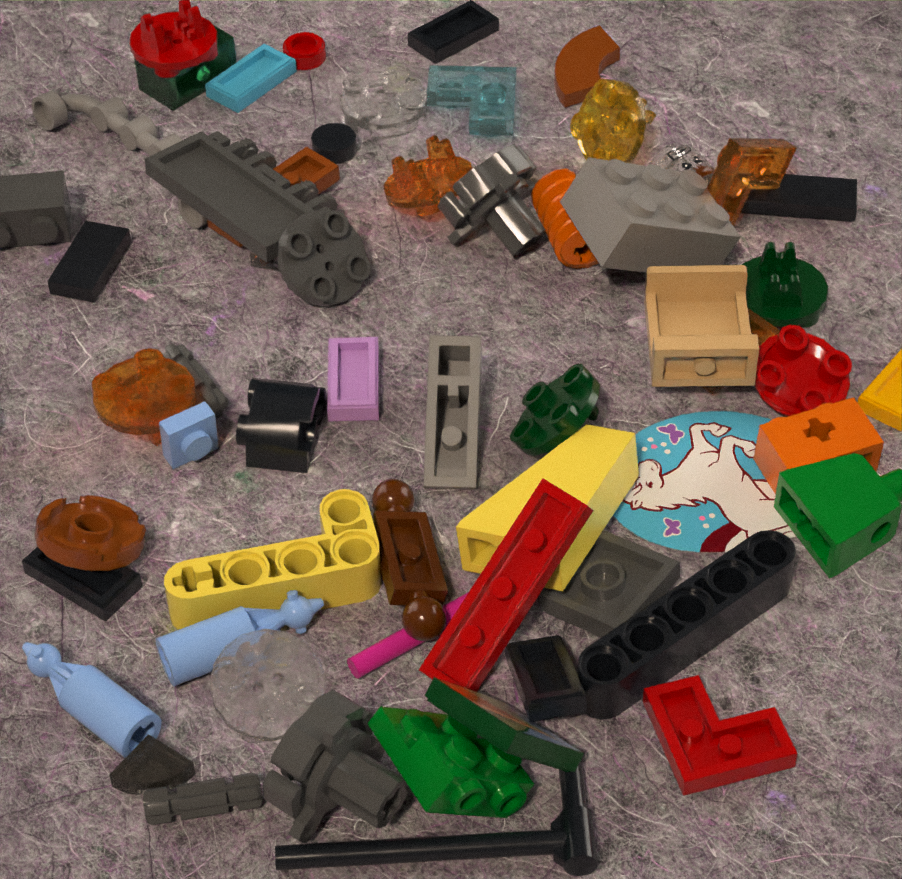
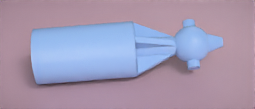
(195, 648)
(94, 699)

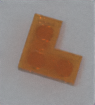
(747, 166)

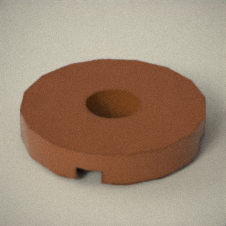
(90, 533)

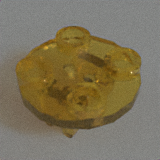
(611, 121)

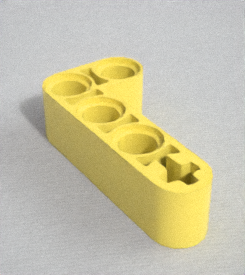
(333, 566)

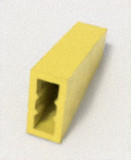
(591, 465)

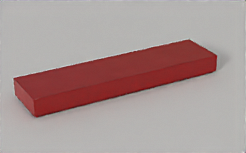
(507, 587)

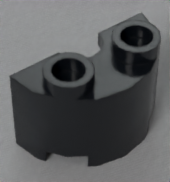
(281, 424)

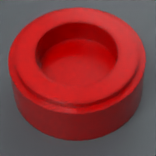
(306, 49)

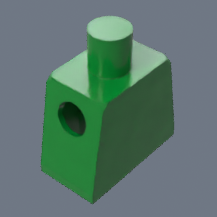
(840, 509)

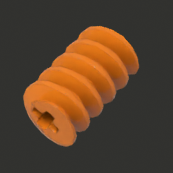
(560, 229)

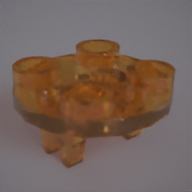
(425, 181)
(142, 393)

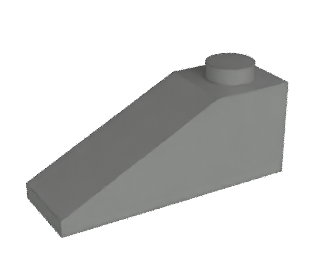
(452, 412)

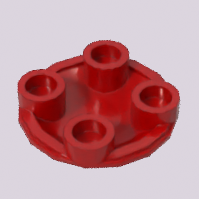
(800, 372)

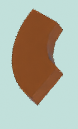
(581, 64)

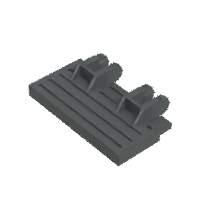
(236, 188)

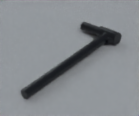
(569, 842)

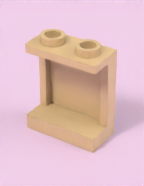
(699, 326)

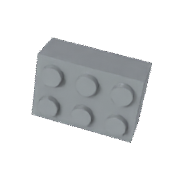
(647, 216)

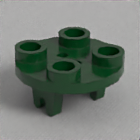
(785, 288)
(556, 410)

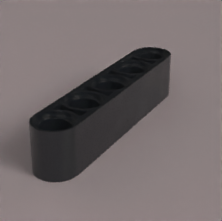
(686, 623)

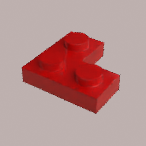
(711, 750)

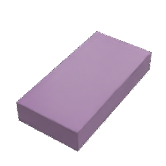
(353, 379)

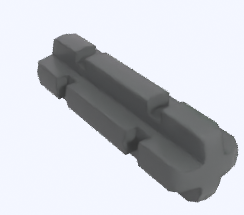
(204, 385)
(202, 798)

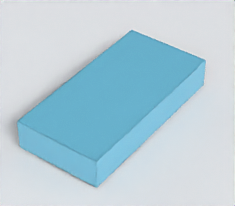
(250, 78)

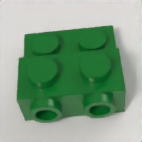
(449, 765)

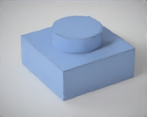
(189, 435)

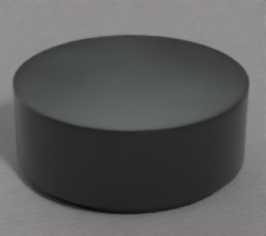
(334, 142)

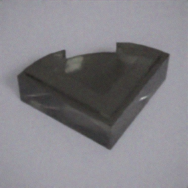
(151, 767)

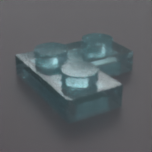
(486, 90)

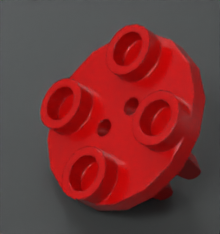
(174, 40)

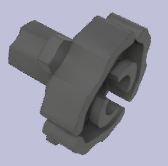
(495, 196)
(336, 764)

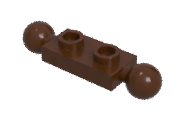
(409, 560)

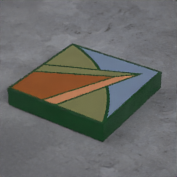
(503, 726)

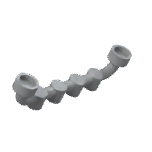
(52, 111)

